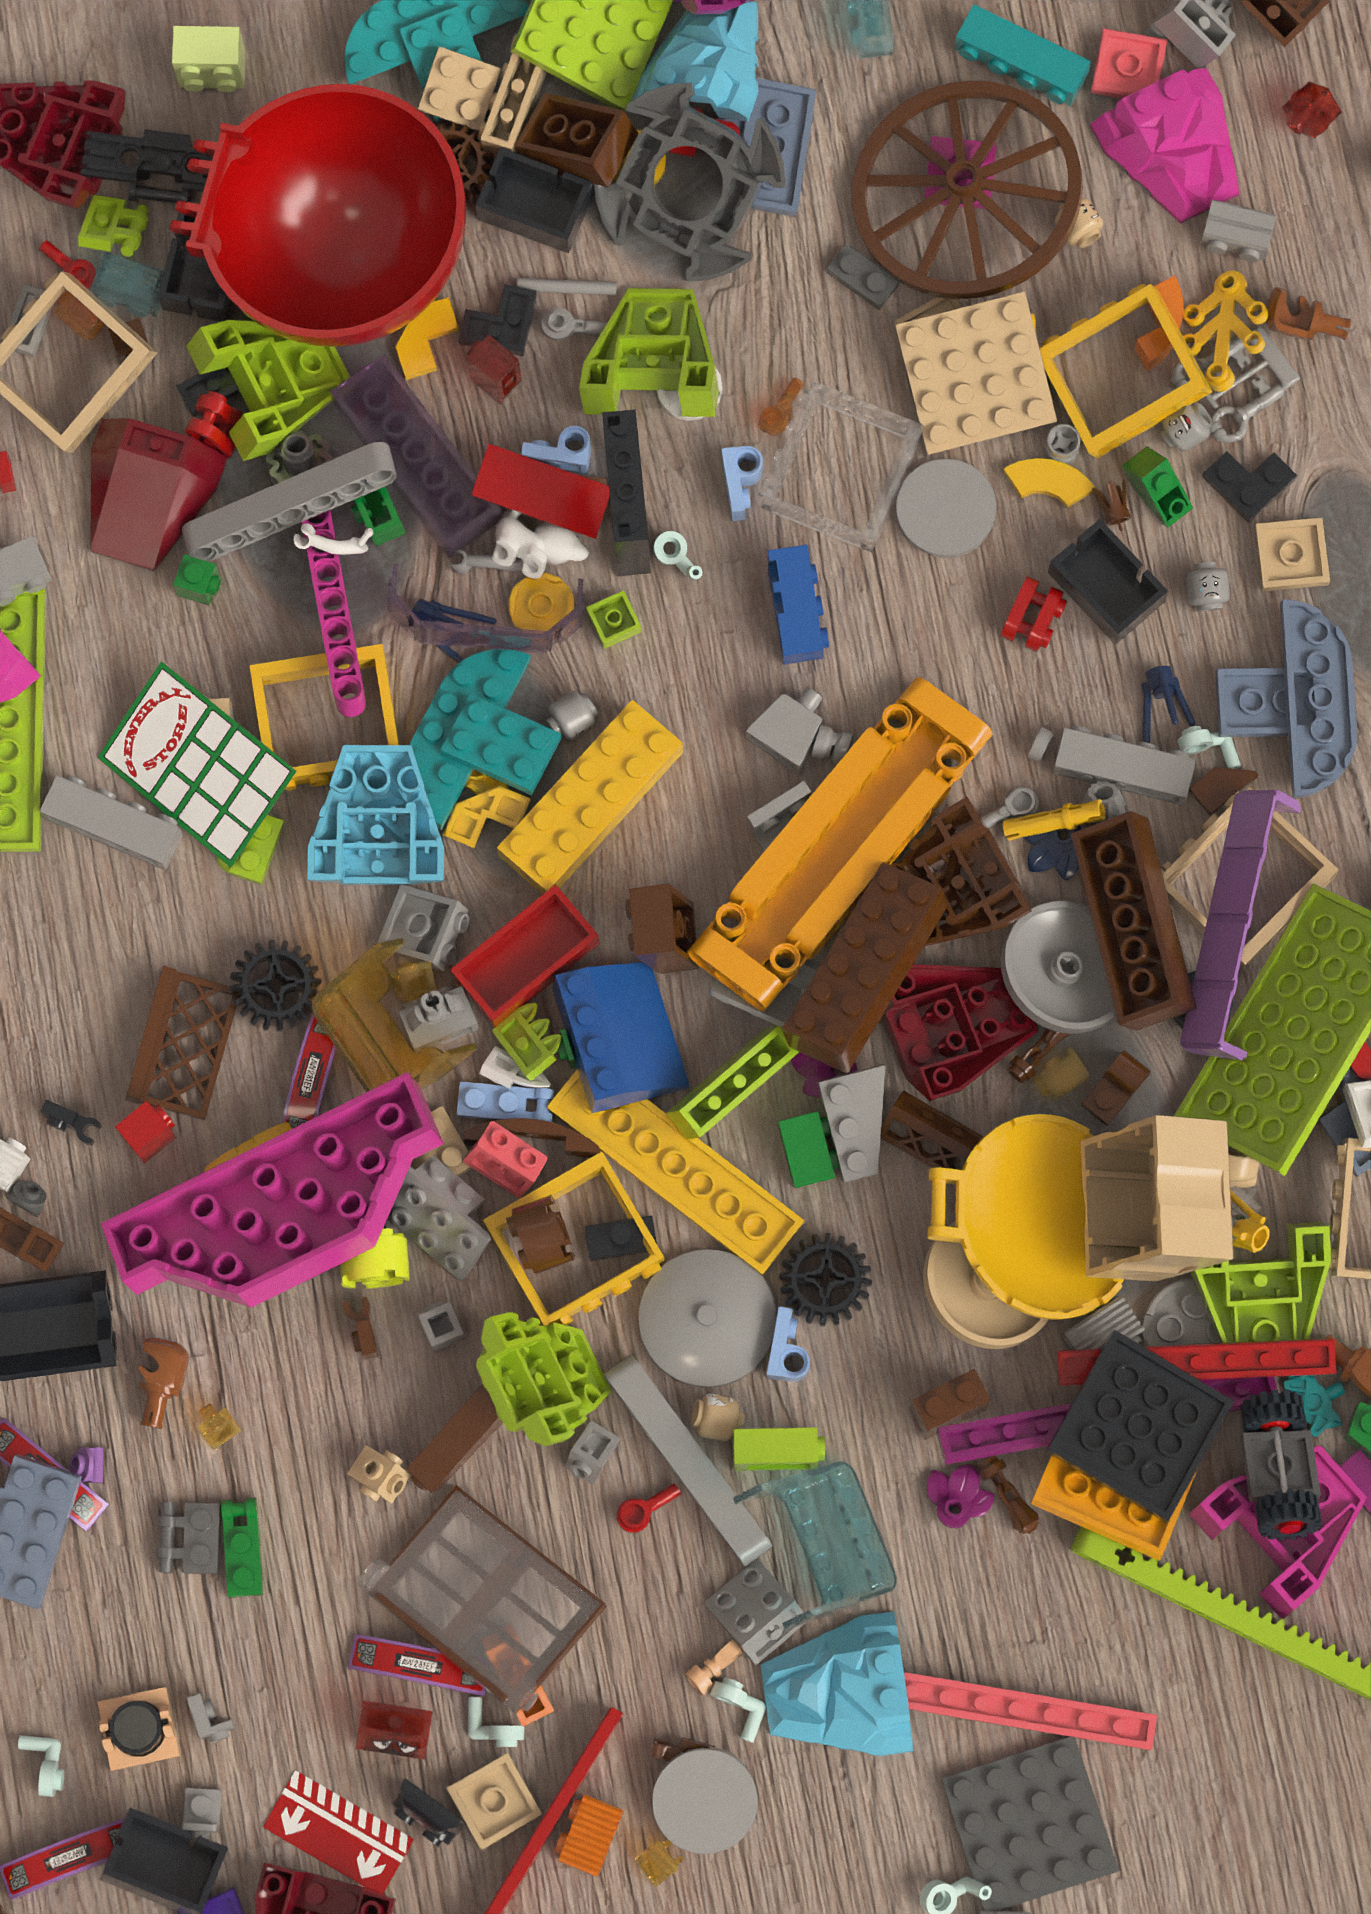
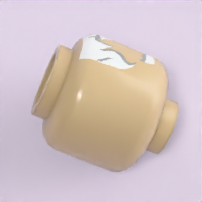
(717, 1417)

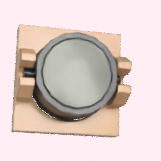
(138, 1729)

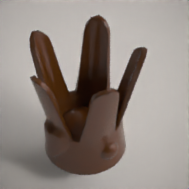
(1117, 510)

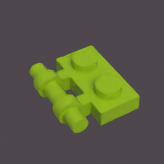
(103, 223)

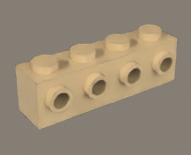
(511, 105)

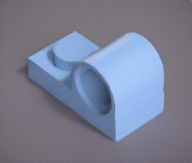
(561, 456)
(737, 478)
(780, 1350)

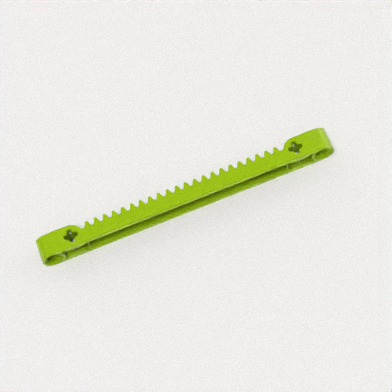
(1226, 1614)

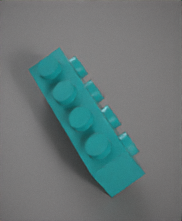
(1022, 55)

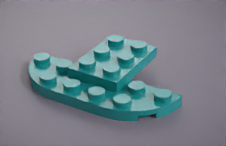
(414, 29)
(474, 731)

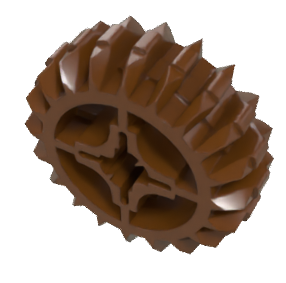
(463, 148)

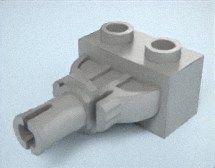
(1197, 28)
(438, 1018)

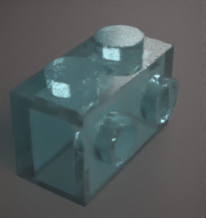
(873, 27)

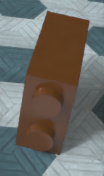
(949, 1403)

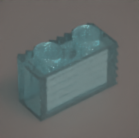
(128, 285)

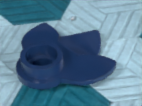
(1051, 851)

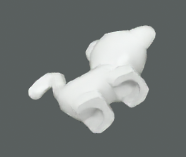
(545, 545)

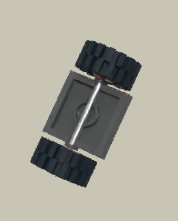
(1280, 1465)

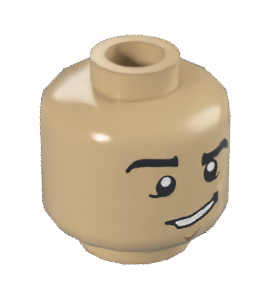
(1086, 227)

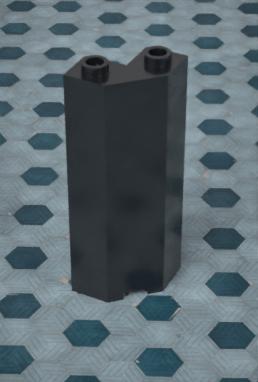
(56, 1326)

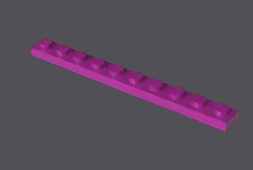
(1038, 1426)

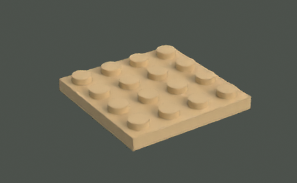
(976, 373)

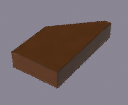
(1219, 785)

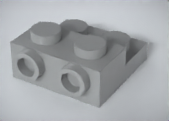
(426, 925)

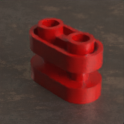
(215, 423)
(1039, 633)

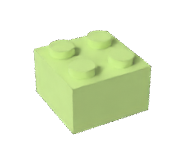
(208, 58)

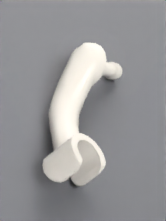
(341, 547)

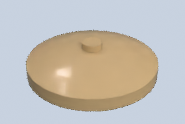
(967, 1305)

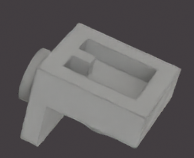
(591, 1452)
(203, 1714)
(202, 1811)

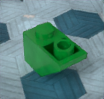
(1157, 485)

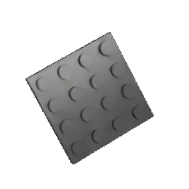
(1030, 1824)

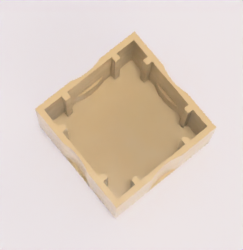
(1157, 1199)

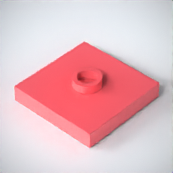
(1127, 63)

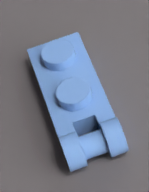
(500, 1102)

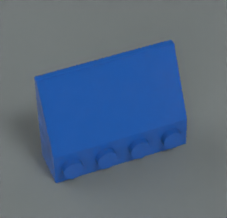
(619, 1034)

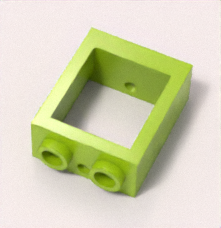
(778, 1449)

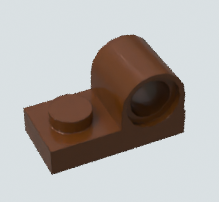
(1116, 1087)

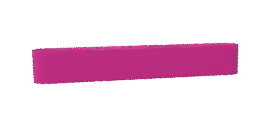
(335, 621)

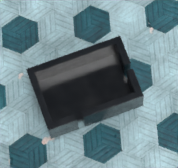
(531, 201)
(190, 283)
(1106, 582)
(158, 1865)

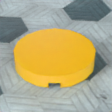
(540, 602)

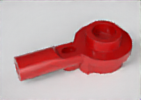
(79, 268)
(635, 1514)

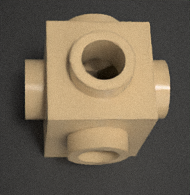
(379, 1474)

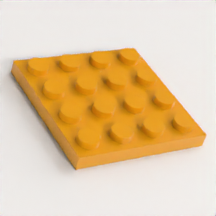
(1100, 1510)

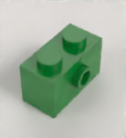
(380, 515)
(807, 1149)

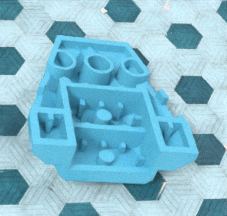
(715, 56)
(376, 822)
(843, 1689)

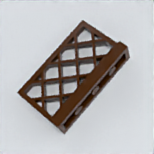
(154, 1035)

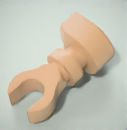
(701, 1677)

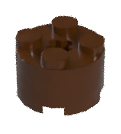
(541, 1235)

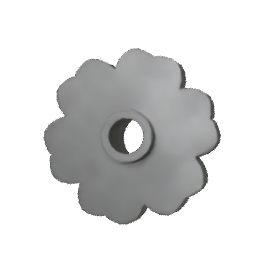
(297, 455)

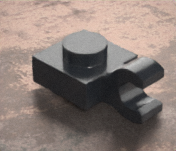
(61, 1117)

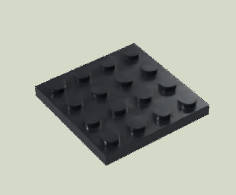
(1139, 1426)

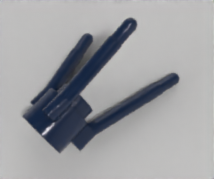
(435, 611)
(1163, 686)

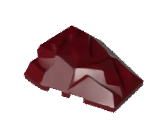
(47, 132)

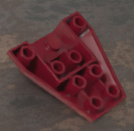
(147, 489)
(953, 1026)
(302, 1892)

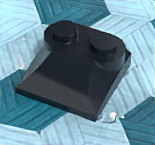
(437, 1820)

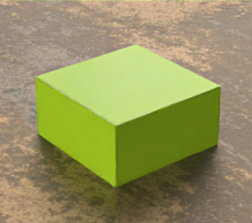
(613, 619)

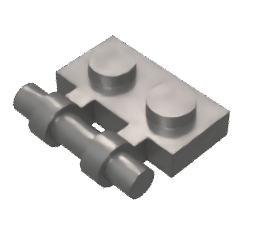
(201, 1538)

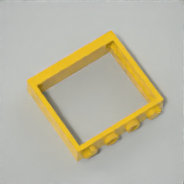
(1152, 413)
(315, 666)
(558, 1187)

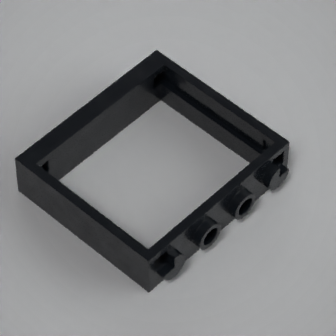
(626, 492)

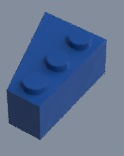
(796, 605)

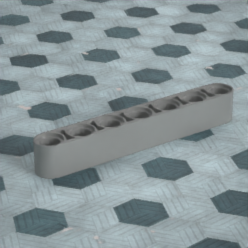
(289, 502)
(687, 1460)

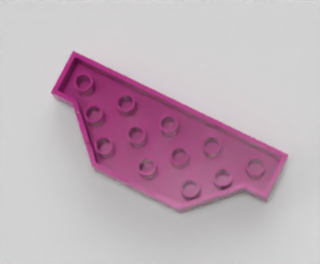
(282, 1205)

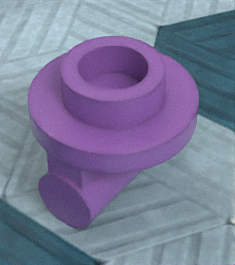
(88, 1464)

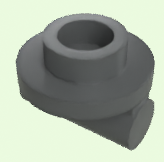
(29, 1197)

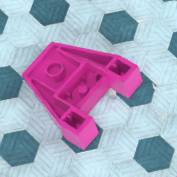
(1304, 1559)

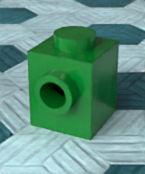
(197, 580)

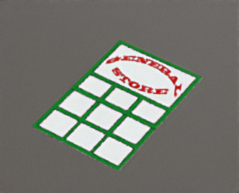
(196, 764)

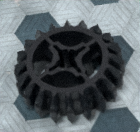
(259, 987)
(841, 1279)

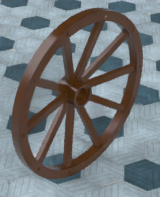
(967, 194)

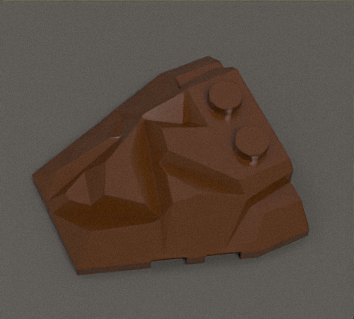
(971, 870)

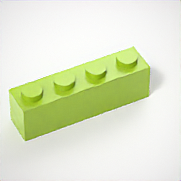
(731, 1083)

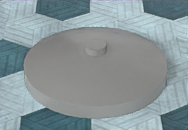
(1057, 968)
(707, 1318)

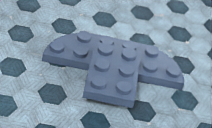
(1304, 700)

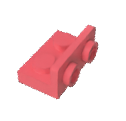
(506, 1159)

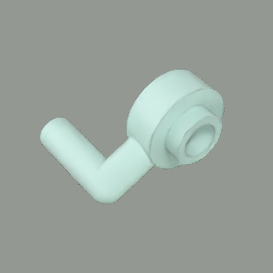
(678, 557)
(1197, 740)
(731, 1693)
(504, 1735)
(50, 1776)
(948, 1894)

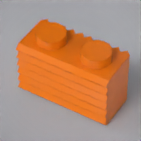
(589, 1835)

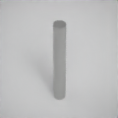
(569, 286)

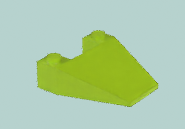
(652, 345)
(276, 376)
(1269, 1296)

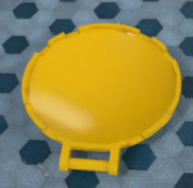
(1024, 1217)

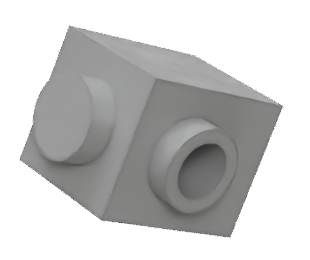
(441, 1325)

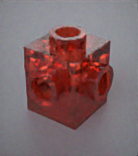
(1311, 110)

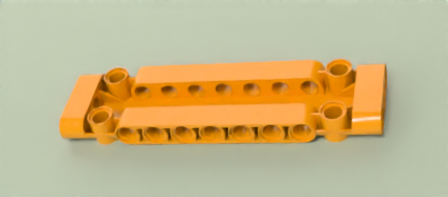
(837, 843)

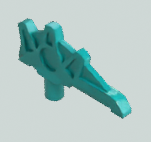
(1316, 1401)

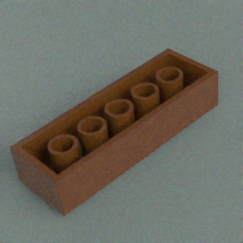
(1133, 921)
(864, 967)

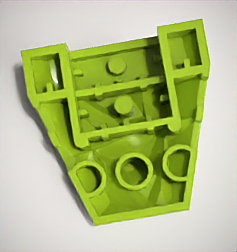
(540, 1376)

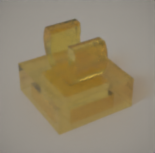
(217, 1426)
(658, 1863)

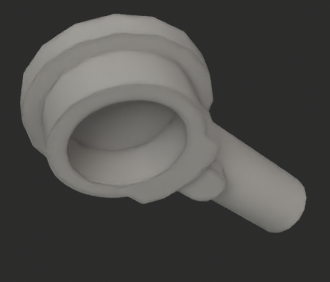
(559, 325)
(1018, 803)

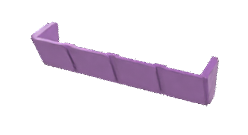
(1229, 920)

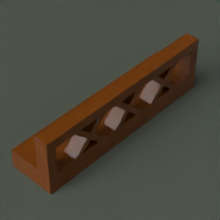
(930, 1125)

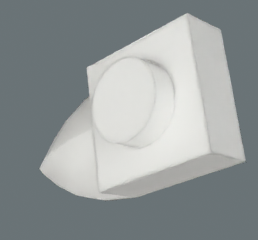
(504, 1071)

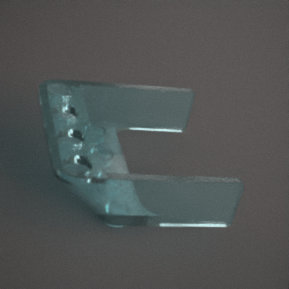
(835, 1536)

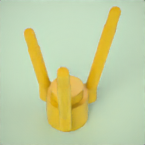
(1250, 1232)

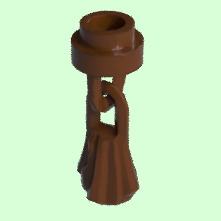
(1021, 1069)
(1022, 1515)

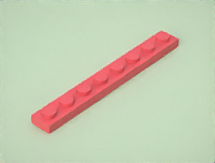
(1030, 1711)

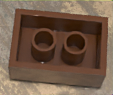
(578, 138)
(661, 928)

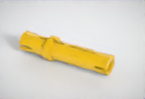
(1068, 817)

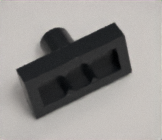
(617, 1238)

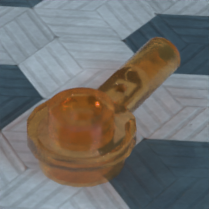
(776, 418)

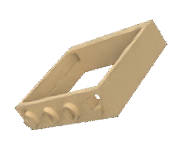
(108, 393)
(1286, 833)
(1339, 1222)

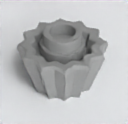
(1110, 797)

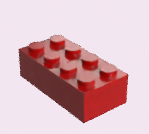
(525, 956)

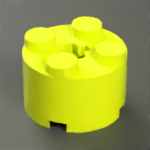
(381, 1266)

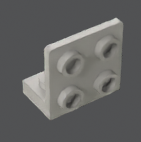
(774, 816)
(754, 1609)

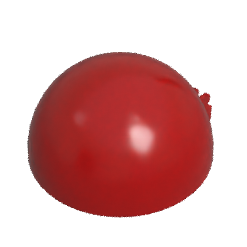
(329, 214)

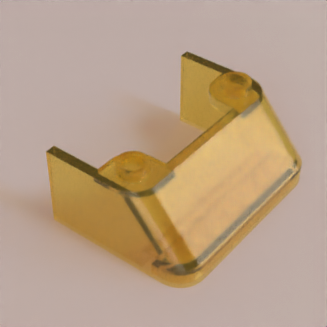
(366, 1033)

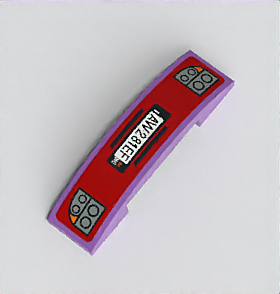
(310, 1076)
(87, 1504)
(409, 1663)
(59, 1860)

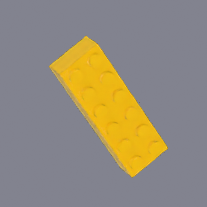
(590, 799)

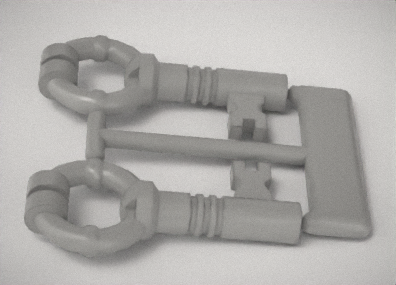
(1271, 357)

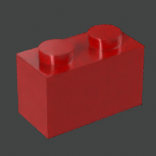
(147, 1130)

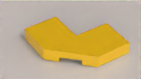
(413, 344)
(471, 814)

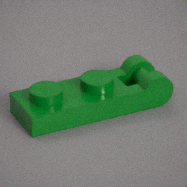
(242, 1549)

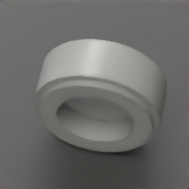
(1040, 744)

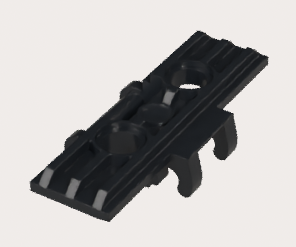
(158, 154)

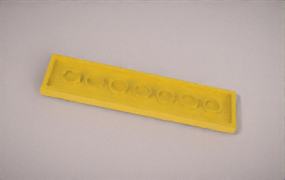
(684, 1174)

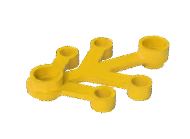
(1224, 324)

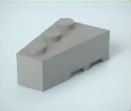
(854, 1118)

